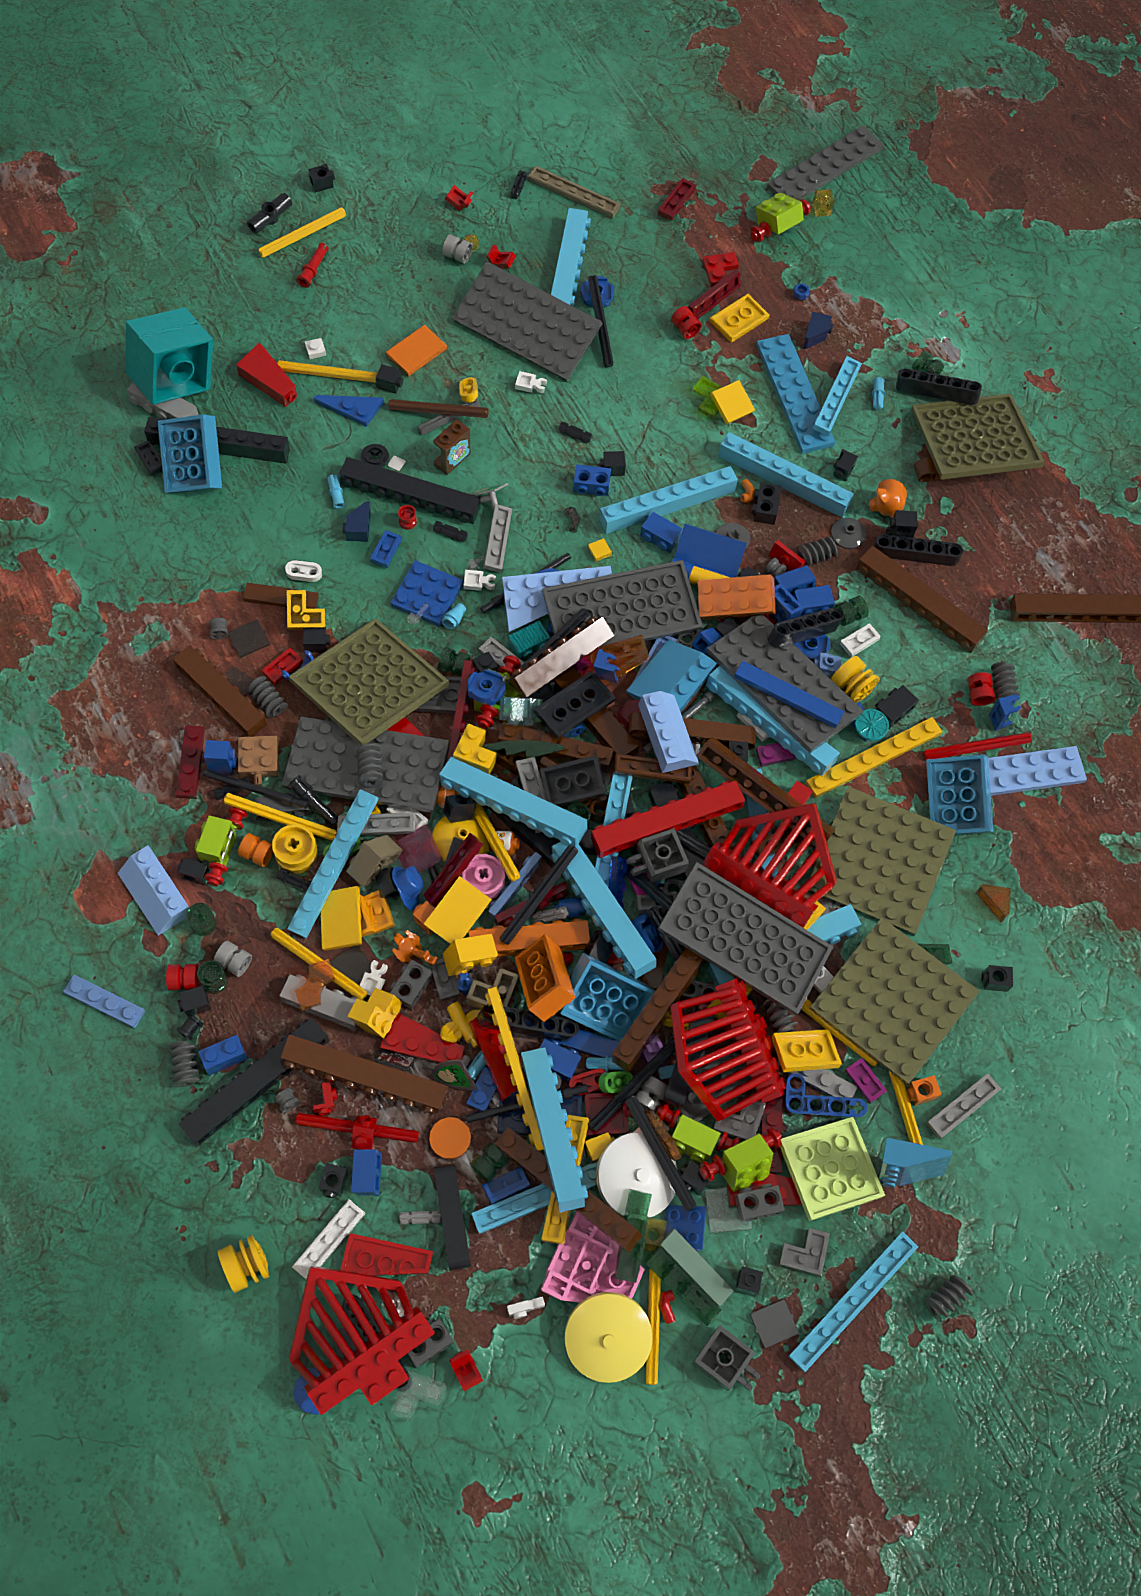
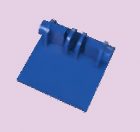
(687, 1223)

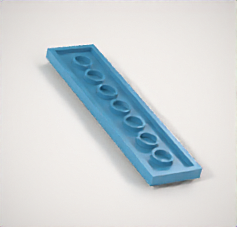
(794, 392)

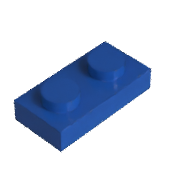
(386, 549)
(481, 1098)

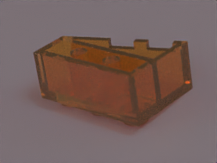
(628, 655)

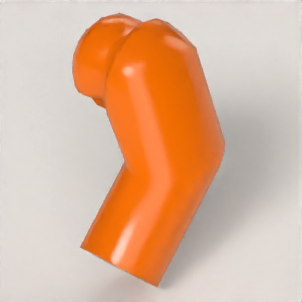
(750, 490)

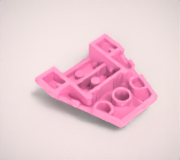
(585, 1265)

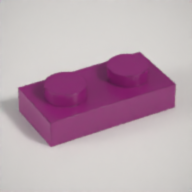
(773, 754)
(865, 1080)

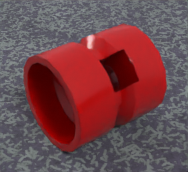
(686, 322)
(981, 689)
(182, 977)

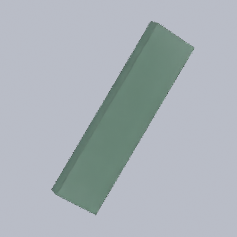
(696, 1267)

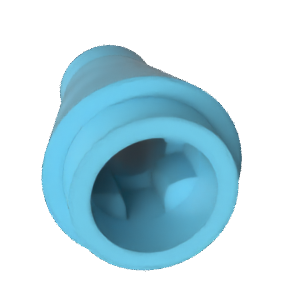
(453, 617)

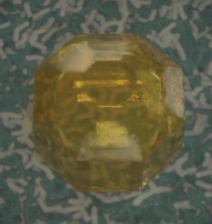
(473, 239)

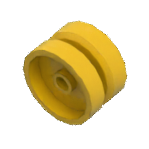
(295, 848)

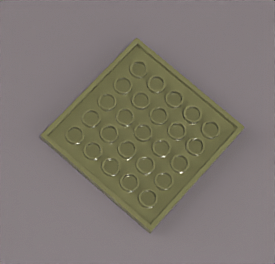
(977, 437)
(368, 681)
(884, 859)
(894, 1000)

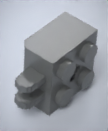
(657, 867)
(737, 1356)

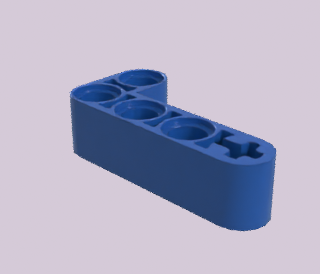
(825, 1101)

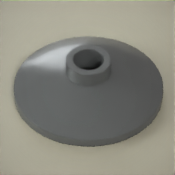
(846, 538)

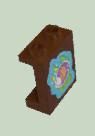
(454, 446)

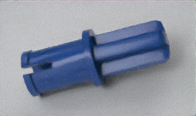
(464, 983)

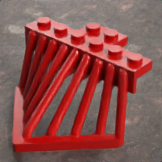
(761, 883)
(751, 1040)
(374, 1363)

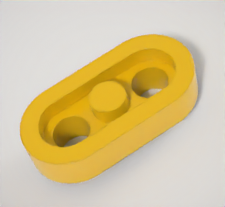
(468, 389)

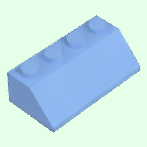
(667, 731)
(153, 890)

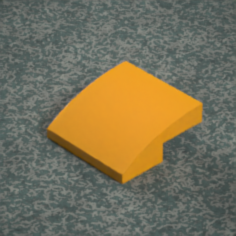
(375, 914)

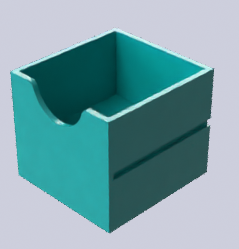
(168, 355)

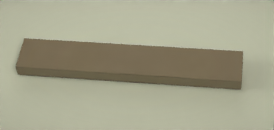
(574, 192)

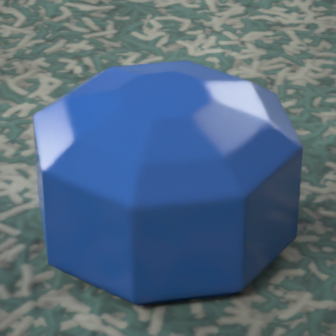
(801, 291)

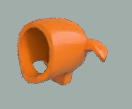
(890, 497)

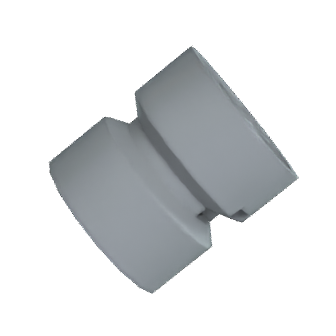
(459, 249)
(234, 959)
(654, 1089)

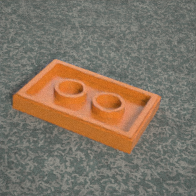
(416, 350)

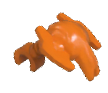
(408, 947)

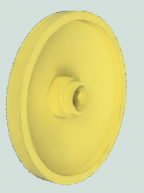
(608, 1337)

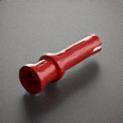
(309, 270)

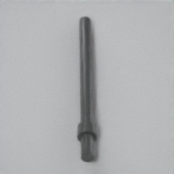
(706, 698)

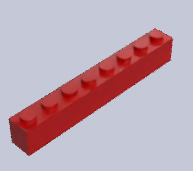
(675, 814)

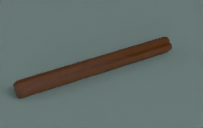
(438, 408)

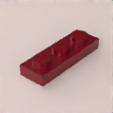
(677, 199)

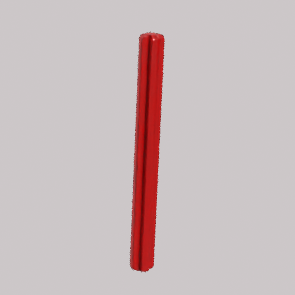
(976, 746)
(347, 1126)

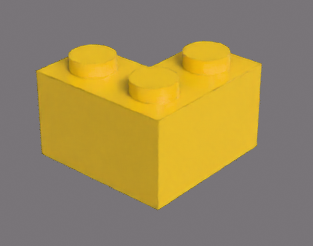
(300, 617)
(471, 752)
(469, 952)
(377, 1013)

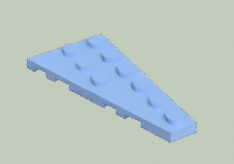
(524, 592)

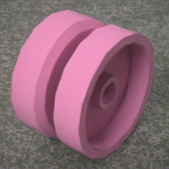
(486, 875)

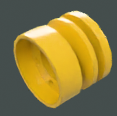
(854, 680)
(243, 1263)

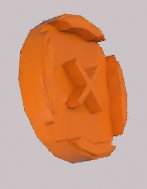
(450, 1138)

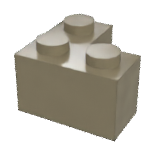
(372, 858)
(506, 984)

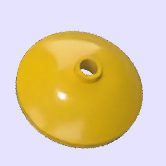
(445, 831)

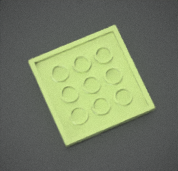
(831, 1168)

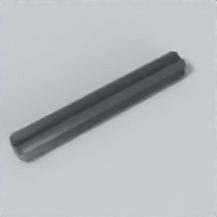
(441, 419)

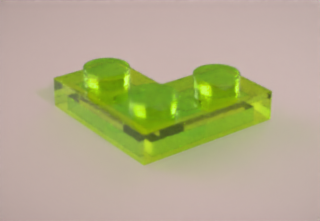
(704, 388)

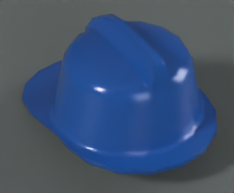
(409, 885)

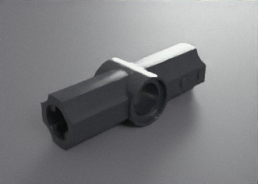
(269, 213)

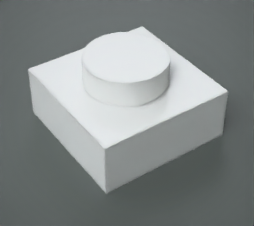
(315, 348)

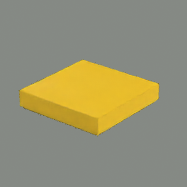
(732, 402)

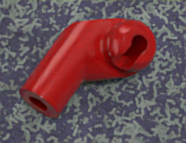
(666, 1310)

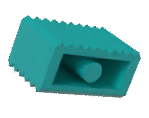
(528, 640)

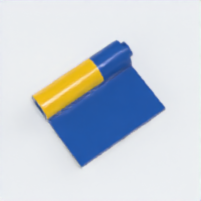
(708, 554)

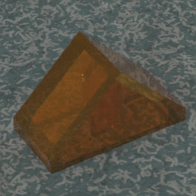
(996, 899)

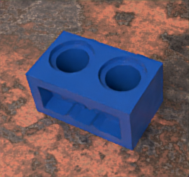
(592, 477)
(786, 605)

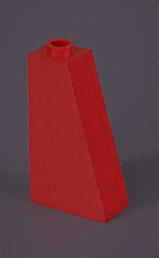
(266, 375)

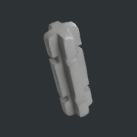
(550, 915)
(420, 1217)

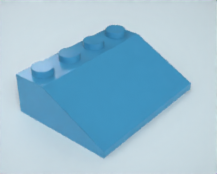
(189, 454)
(674, 671)
(960, 793)
(605, 997)
(911, 1162)

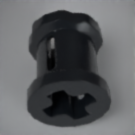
(189, 1026)

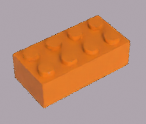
(736, 597)
(544, 978)

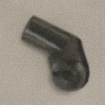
(575, 518)

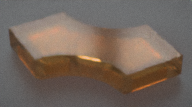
(310, 993)
(664, 1136)

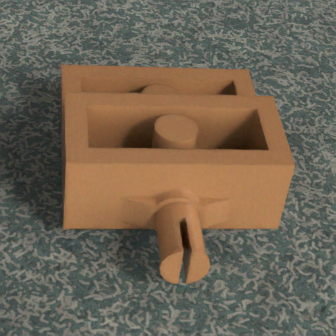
(258, 757)

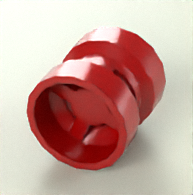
(407, 517)

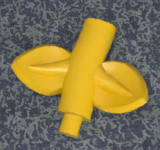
(459, 1026)

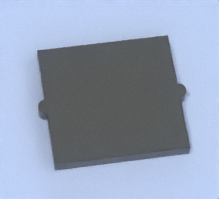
(774, 1324)

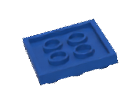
(428, 586)

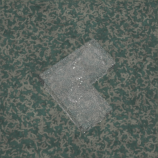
(719, 1216)
(421, 1388)

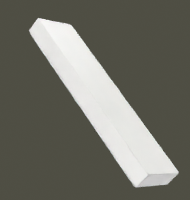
(329, 1238)

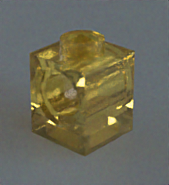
(822, 203)
(659, 1227)

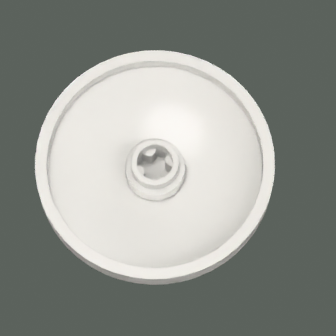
(632, 1165)

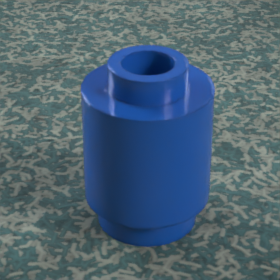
(573, 905)

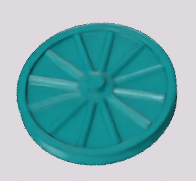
(872, 725)

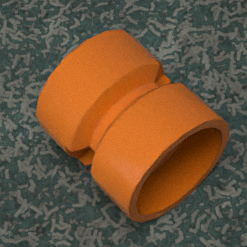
(257, 850)

